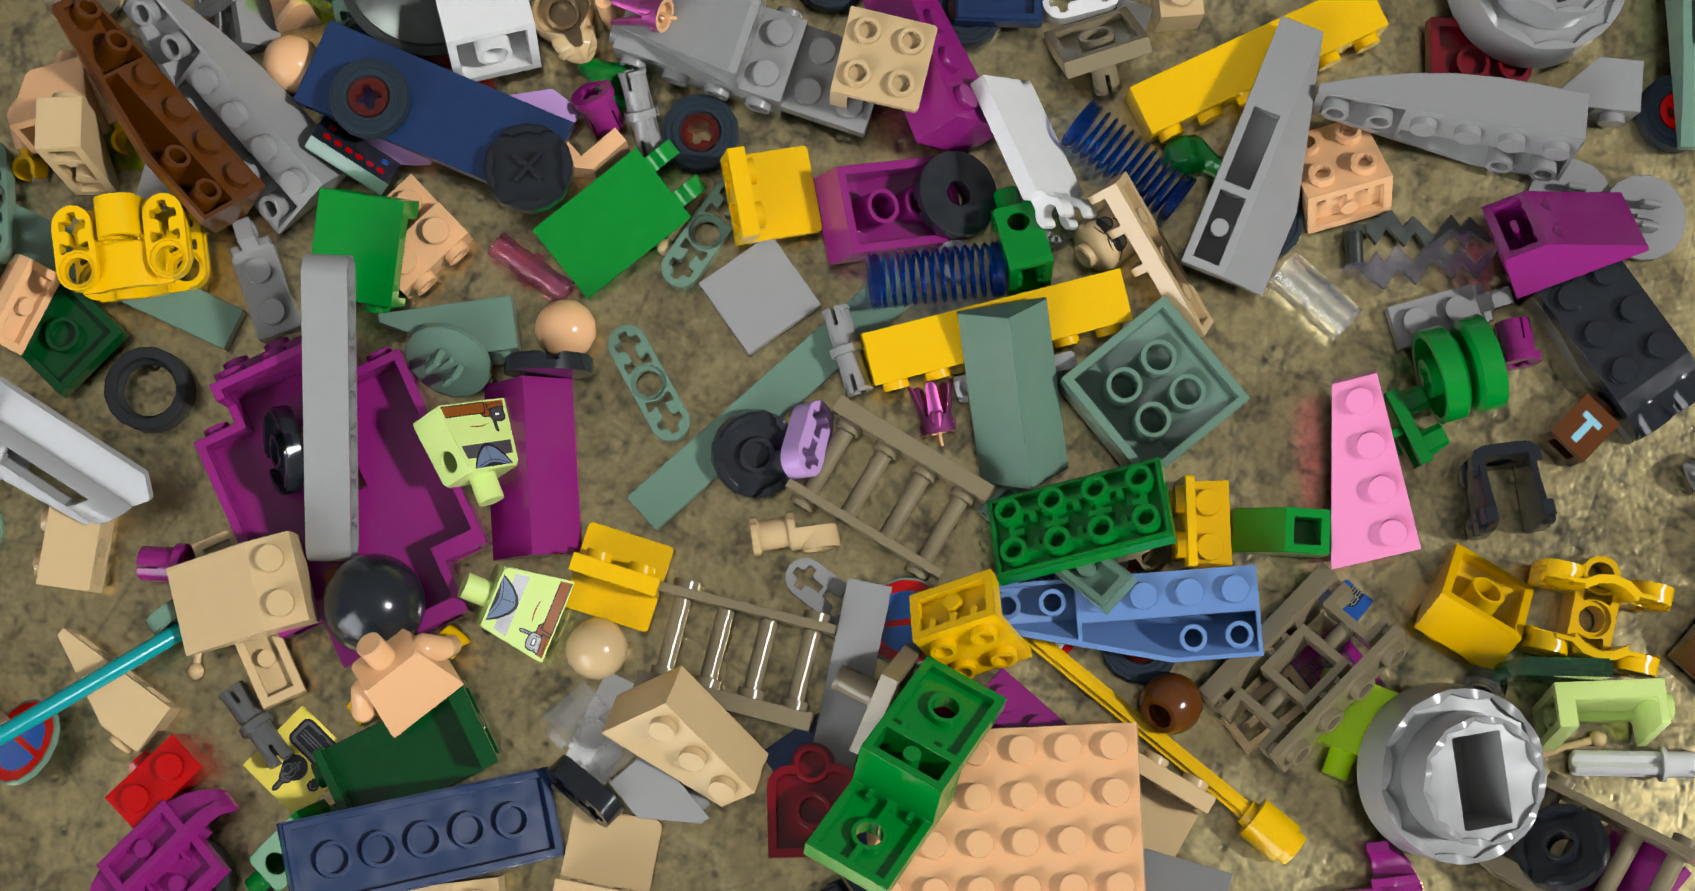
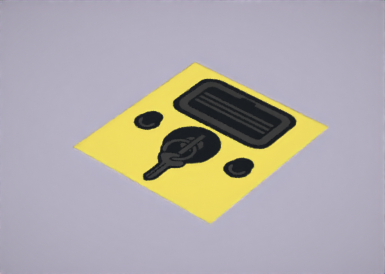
(293, 780)

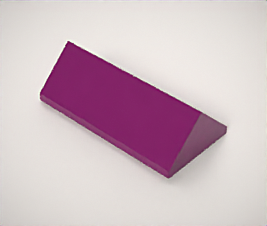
(542, 492)

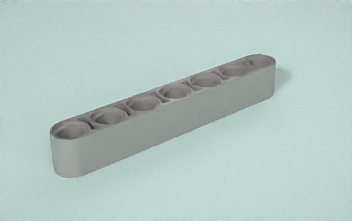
(330, 407)

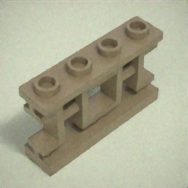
(1284, 638)

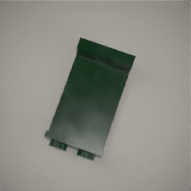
(428, 756)

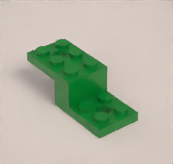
(905, 776)

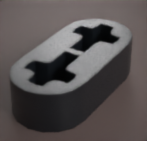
(584, 791)

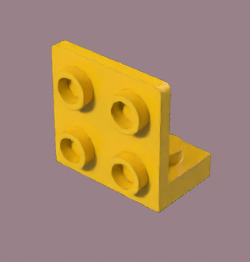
(770, 194)
(1201, 524)
(965, 625)

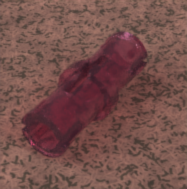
(530, 268)

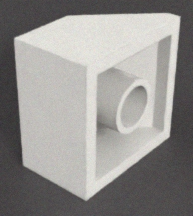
(489, 37)

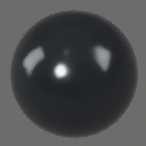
(372, 596)

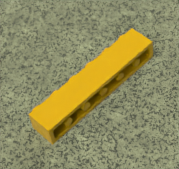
(1226, 73)
(935, 343)

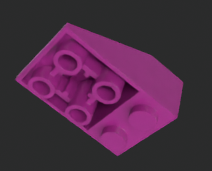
(1560, 235)

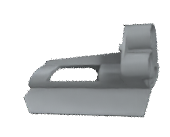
(69, 454)

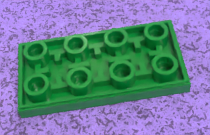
(1081, 521)

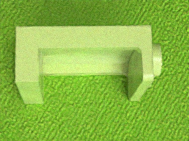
(1605, 701)

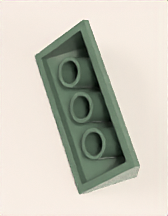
(1013, 392)

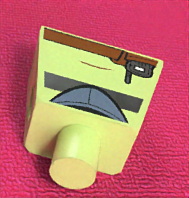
(470, 446)
(518, 606)

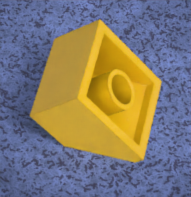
(1475, 608)

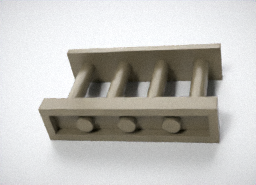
(927, 468)
(749, 698)
(1558, 788)

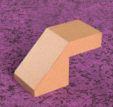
(600, 156)

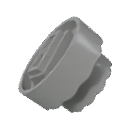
(1533, 30)
(1451, 773)

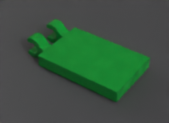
(617, 219)

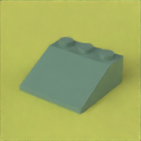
(1152, 388)

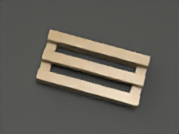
(1237, 732)

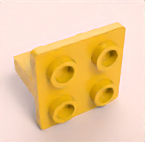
(618, 576)

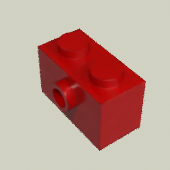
(159, 776)

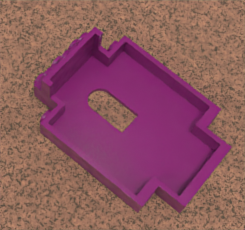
(400, 510)

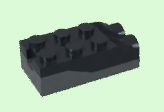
(1619, 347)

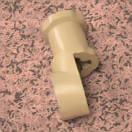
(781, 533)

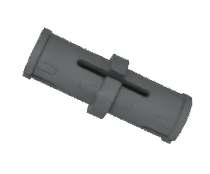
(256, 724)

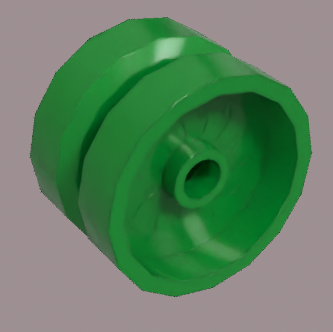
(1460, 368)

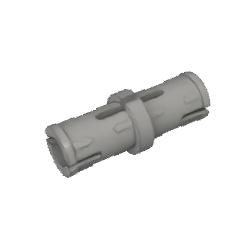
(640, 110)
(847, 350)

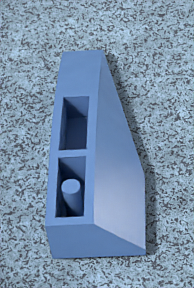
(1160, 618)

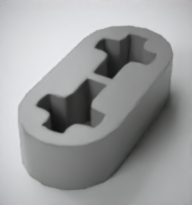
(807, 594)

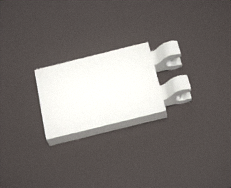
(1031, 150)

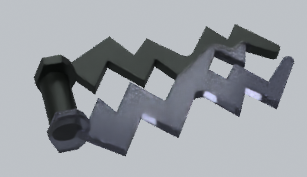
(1433, 249)

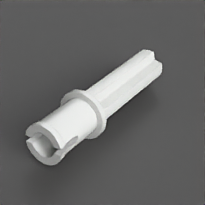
(1617, 763)

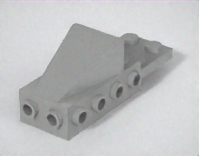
(746, 55)

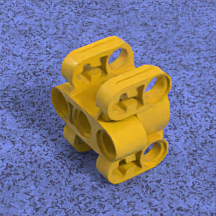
(129, 247)
(1603, 602)

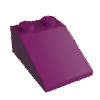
(874, 210)

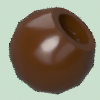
(1171, 703)

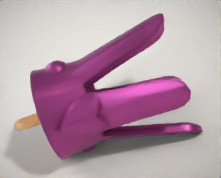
(654, 14)
(934, 409)

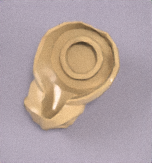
(568, 27)

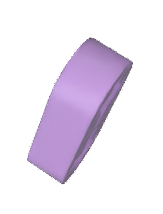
(806, 439)

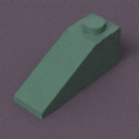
(489, 320)

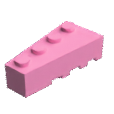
(1367, 483)

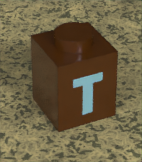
(1580, 429)

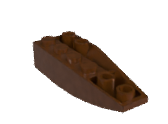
(159, 119)

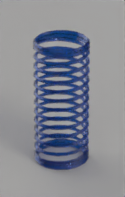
(1078, 130)
(877, 273)

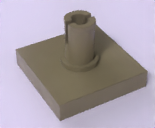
(1098, 46)
(875, 693)

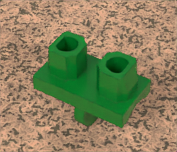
(1416, 444)

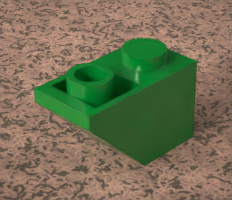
(1281, 531)

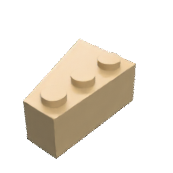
(687, 736)

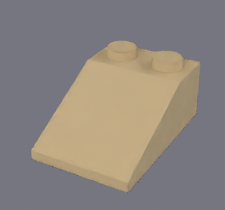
(243, 593)

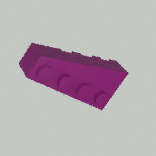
(948, 107)

